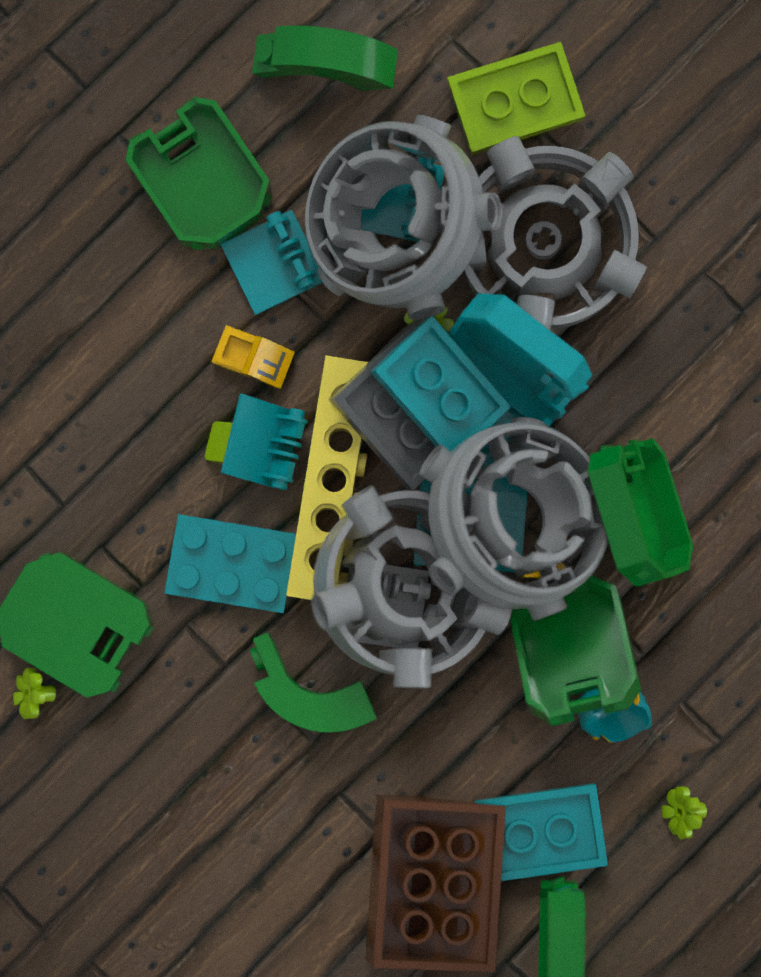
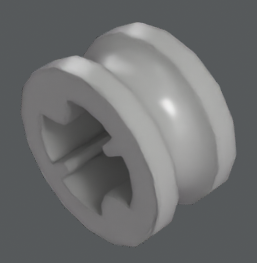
(536, 230)

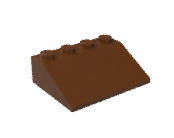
(435, 884)

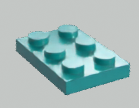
(439, 386)
(230, 563)
(551, 831)

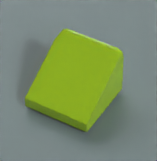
(218, 442)

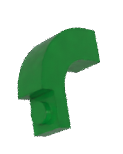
(327, 54)
(307, 709)

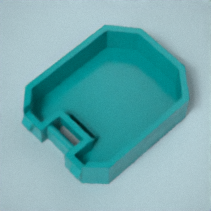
(517, 353)

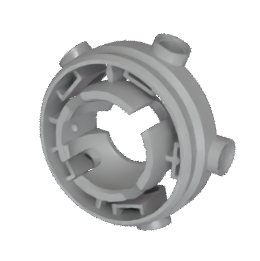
(356, 180)
(599, 187)
(565, 505)
(364, 603)

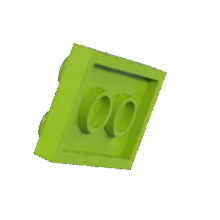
(516, 98)

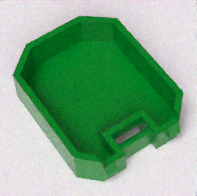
(210, 188)
(641, 511)
(60, 615)
(577, 653)
(561, 929)

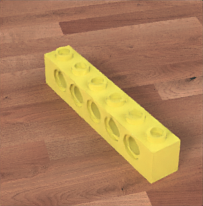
(322, 460)

